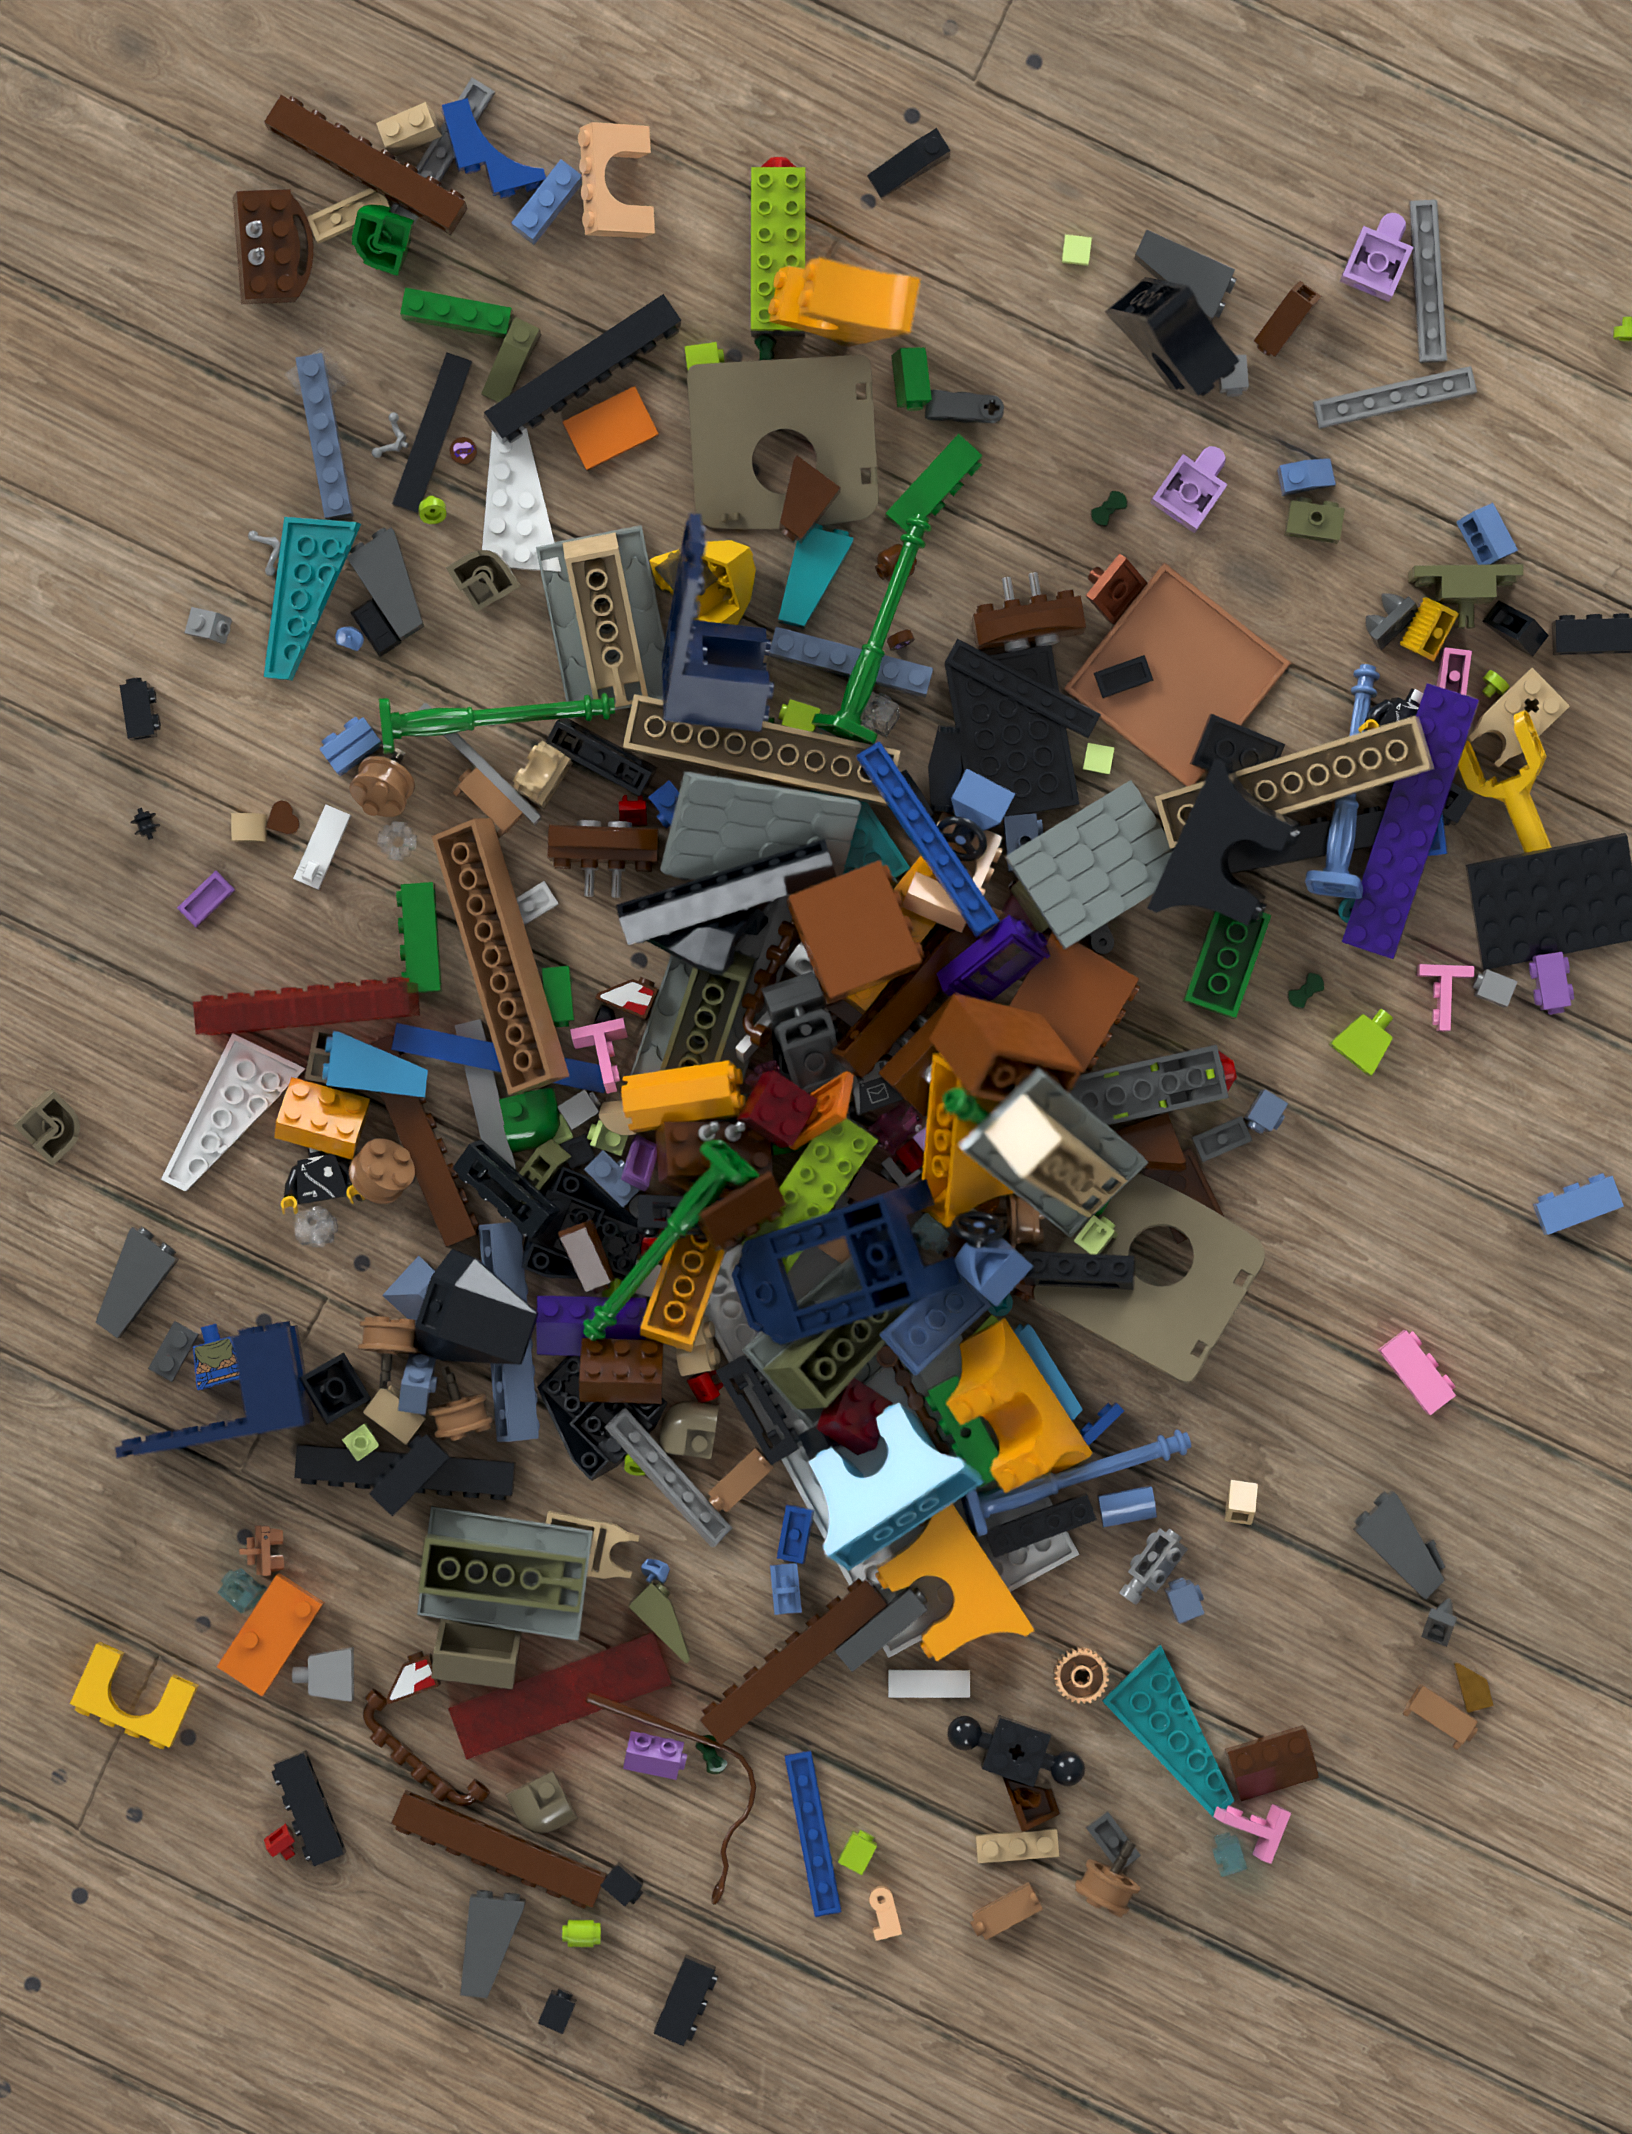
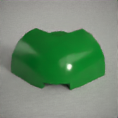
(382, 238)
(530, 1119)

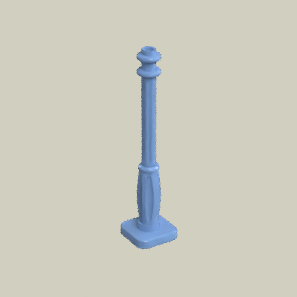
(1335, 878)
(980, 1505)

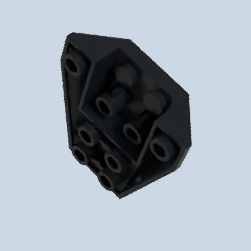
(712, 941)
(579, 1202)
(473, 1315)
(583, 1423)

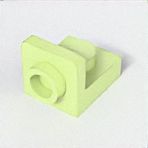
(606, 1139)
(1096, 1235)
(361, 1442)

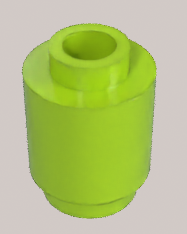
(581, 1933)

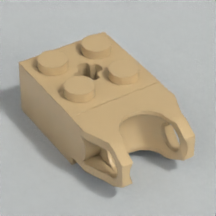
(1500, 716)
(542, 774)
(603, 1538)

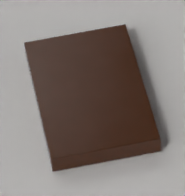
(1188, 1182)

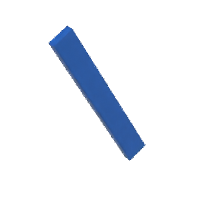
(927, 839)
(482, 1055)

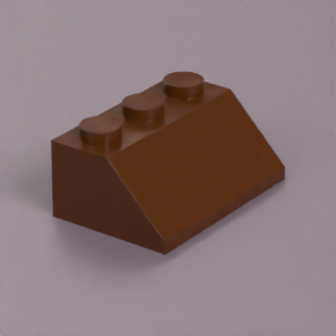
(742, 1212)
(1272, 1763)

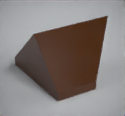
(1031, 1803)

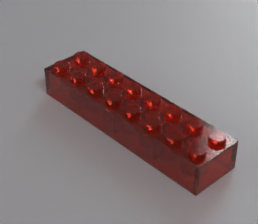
(306, 1008)
(559, 1695)

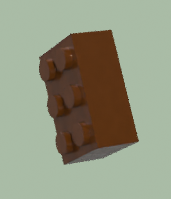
(621, 1371)

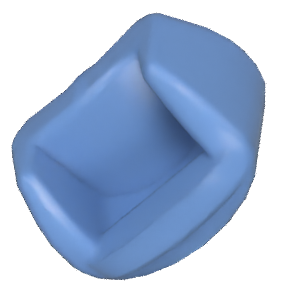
(349, 637)
(655, 1570)

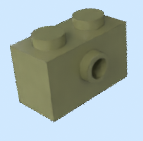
(1314, 520)

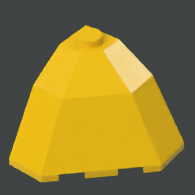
(732, 592)

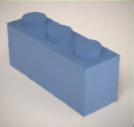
(547, 202)
(1577, 1204)

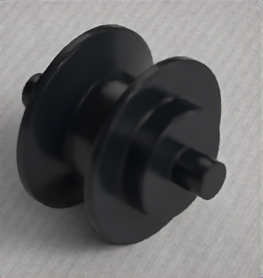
(145, 823)

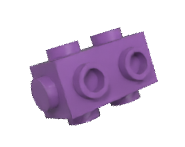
(1552, 989)
(654, 1755)

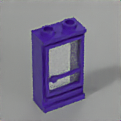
(994, 961)

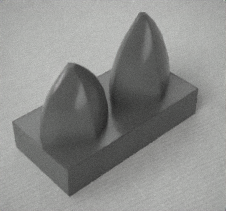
(1400, 614)
(1440, 1623)

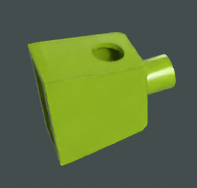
(1364, 1041)

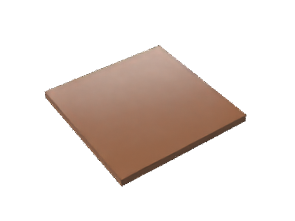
(1199, 668)

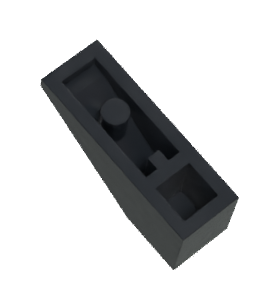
(910, 163)

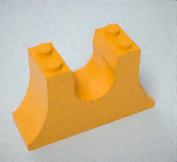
(844, 302)
(952, 1175)
(1019, 1405)
(979, 1594)

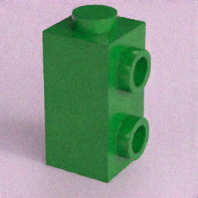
(911, 378)
(559, 994)

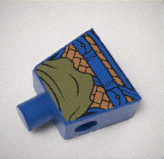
(214, 1359)

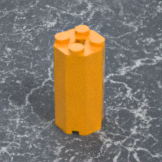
(683, 1095)

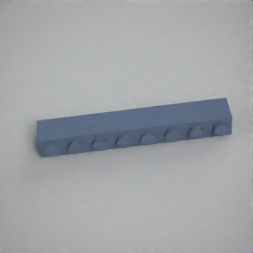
(511, 1383)

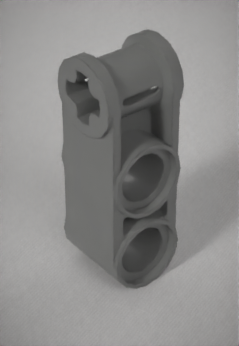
(963, 407)

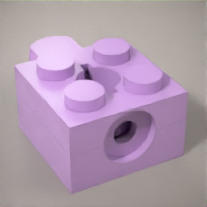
(1378, 258)
(1192, 488)

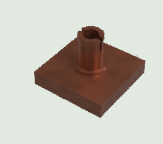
(1115, 588)

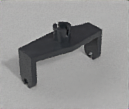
(944, 768)

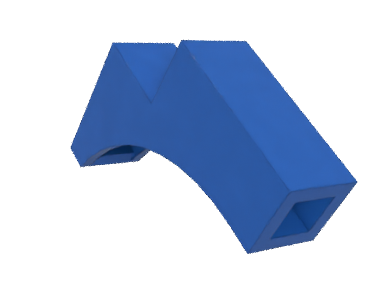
(474, 150)

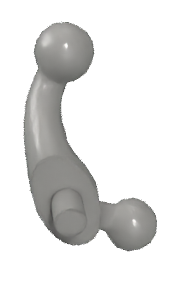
(400, 442)
(253, 536)

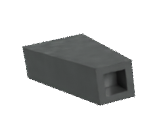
(1181, 265)
(388, 581)
(135, 1279)
(1397, 1541)
(882, 1627)
(487, 1939)

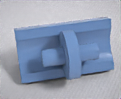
(785, 1588)

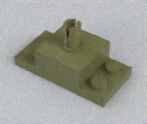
(1465, 584)

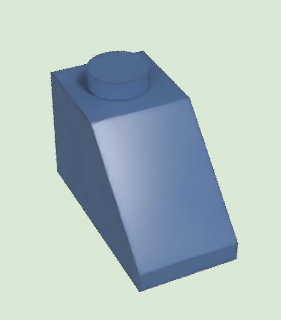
(1305, 476)

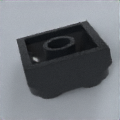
(335, 1388)

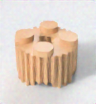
(1076, 1689)

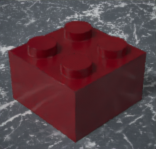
(777, 1109)
(852, 1417)

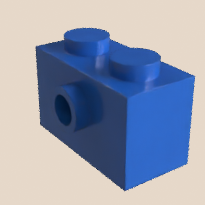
(665, 802)

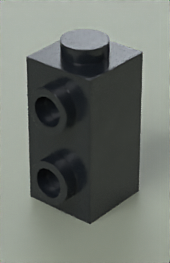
(138, 709)

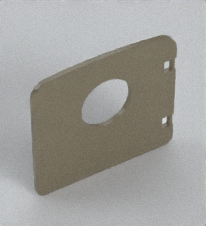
(743, 401)
(1170, 1320)

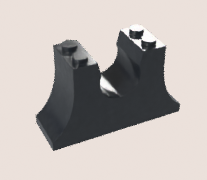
(1174, 335)
(1199, 863)

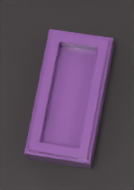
(206, 899)
(640, 1163)

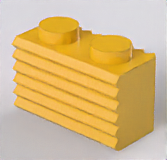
(1429, 629)

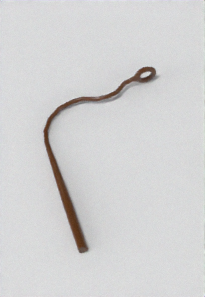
(658, 1723)

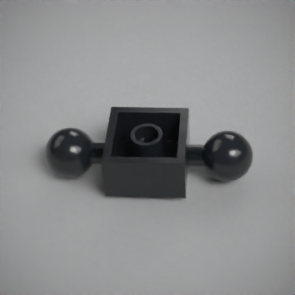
(966, 1733)

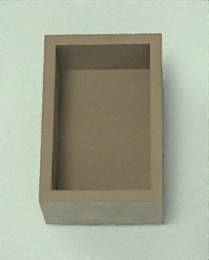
(476, 1654)

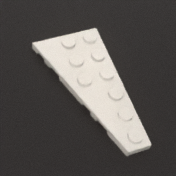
(515, 507)
(237, 1094)

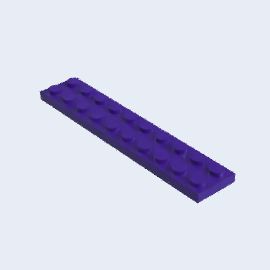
(1410, 826)

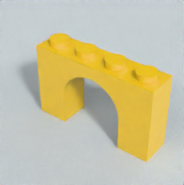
(95, 1697)

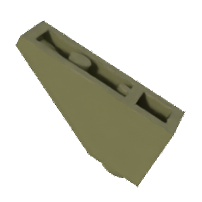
(511, 360)
(544, 1165)
(659, 1615)

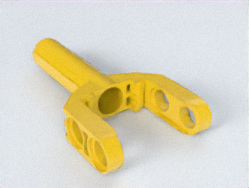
(1516, 789)

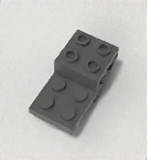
(803, 1031)

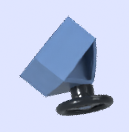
(977, 807)
(987, 1258)

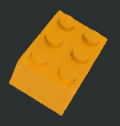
(322, 1118)

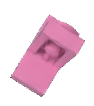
(1443, 989)
(602, 1036)
(1268, 1830)

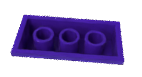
(562, 1318)

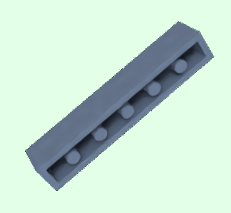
(324, 437)
(842, 658)

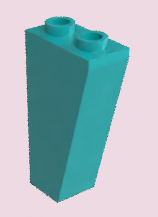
(812, 572)

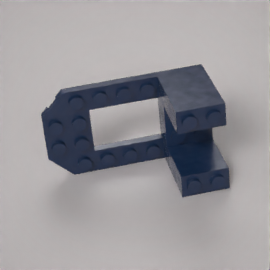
(710, 668)
(881, 1254)
(270, 1387)

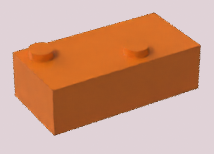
(270, 1634)

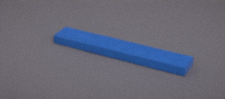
(813, 1833)

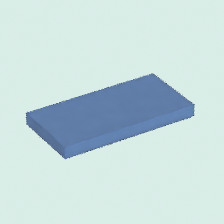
(934, 1324)

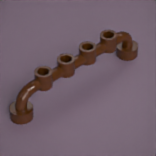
(754, 1002)
(916, 1400)
(422, 1771)

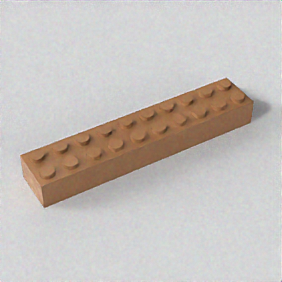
(500, 956)

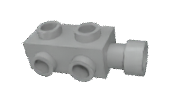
(1153, 1564)

